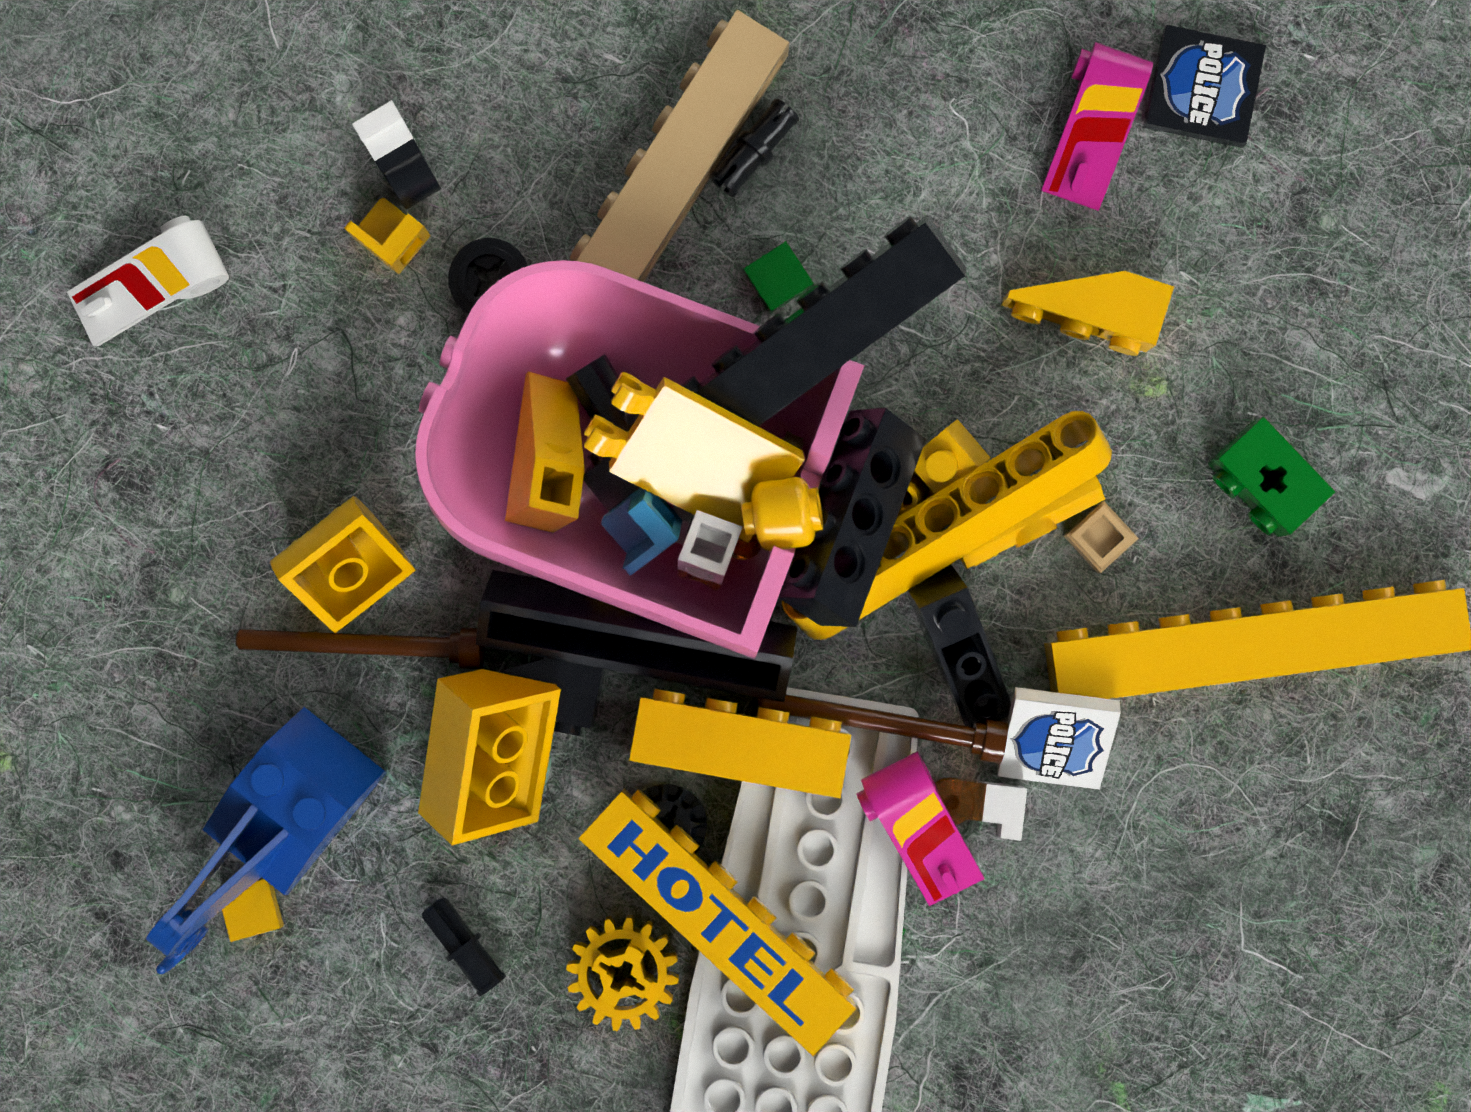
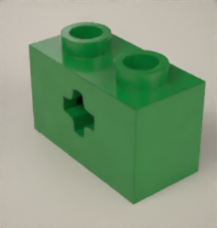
(1295, 487)

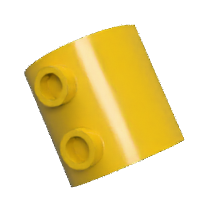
(342, 564)

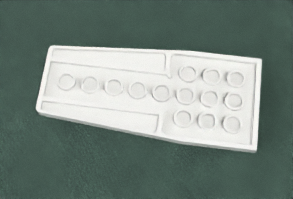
(844, 895)

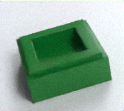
(778, 277)

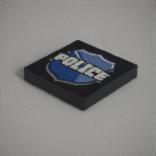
(1204, 86)

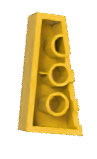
(741, 746)

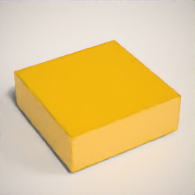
(253, 912)

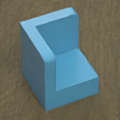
(642, 527)

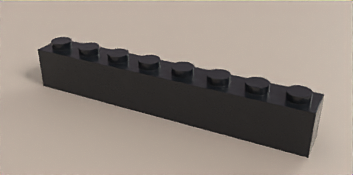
(819, 336)

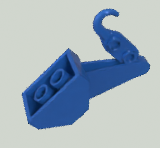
(274, 821)

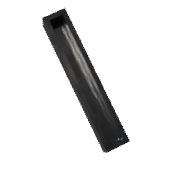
(567, 626)

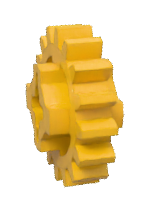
(643, 986)

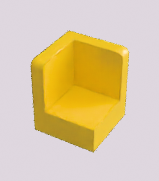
(389, 234)

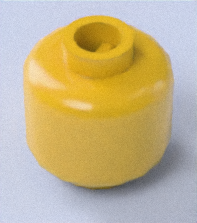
(783, 513)

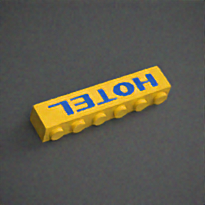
(719, 921)

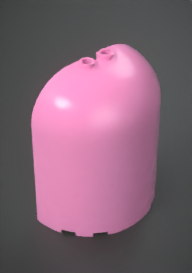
(553, 324)

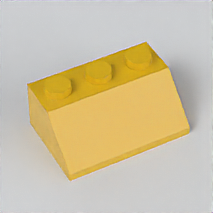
(487, 753)

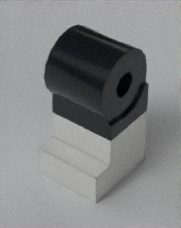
(397, 154)

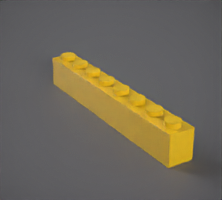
(1262, 644)

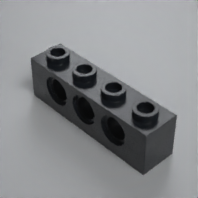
(859, 509)

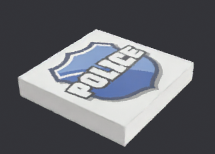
(1059, 738)

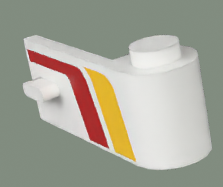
(167, 268)

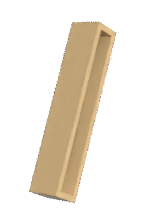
(686, 148)

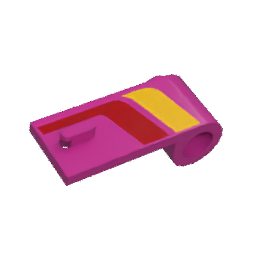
(1097, 124)
(920, 828)

